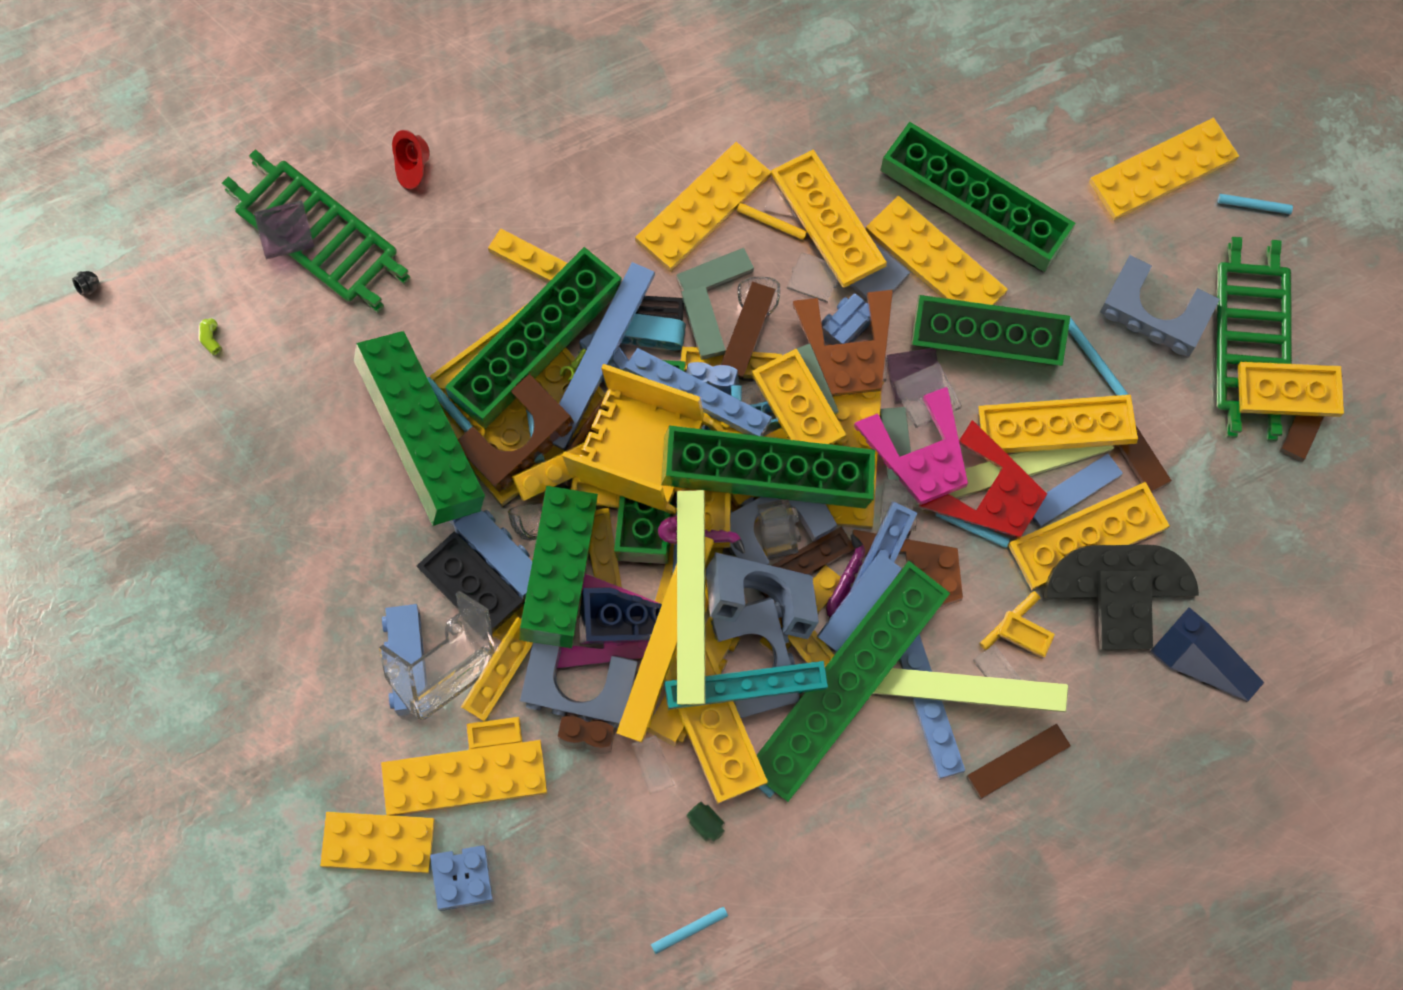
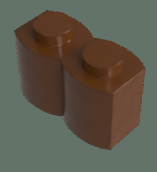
(594, 735)

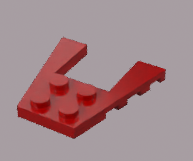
(1009, 501)

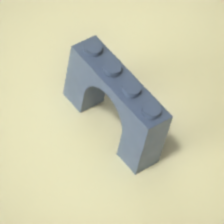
(1179, 333)
(813, 516)
(792, 590)
(762, 619)
(542, 688)

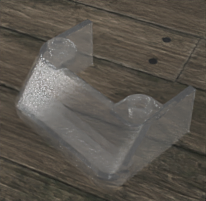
(446, 668)

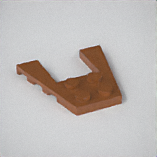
(854, 365)
(935, 560)

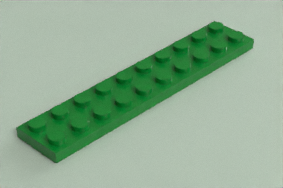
(851, 679)

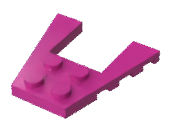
(932, 469)
(585, 656)

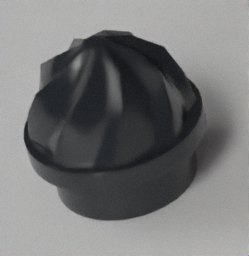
(85, 282)

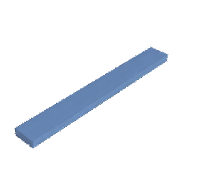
(604, 346)

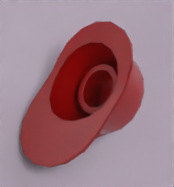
(410, 156)

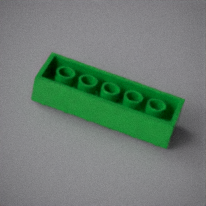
(990, 330)
(558, 567)

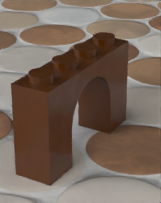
(549, 424)

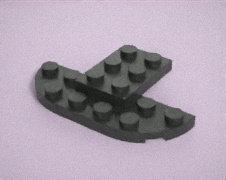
(1124, 583)

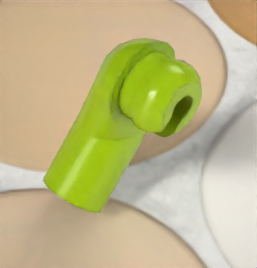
(206, 338)

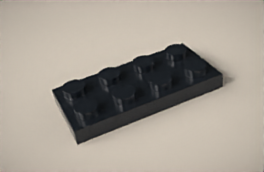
(457, 567)

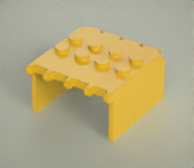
(630, 439)

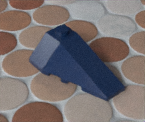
(615, 617)
(1202, 653)

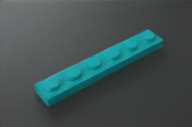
(756, 684)

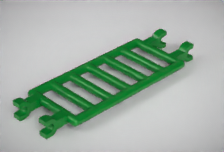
(358, 288)
(1285, 317)

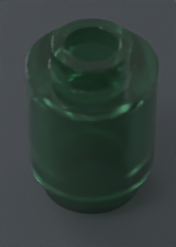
(706, 822)

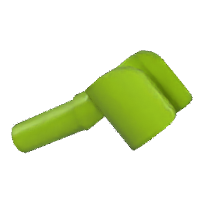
(573, 367)

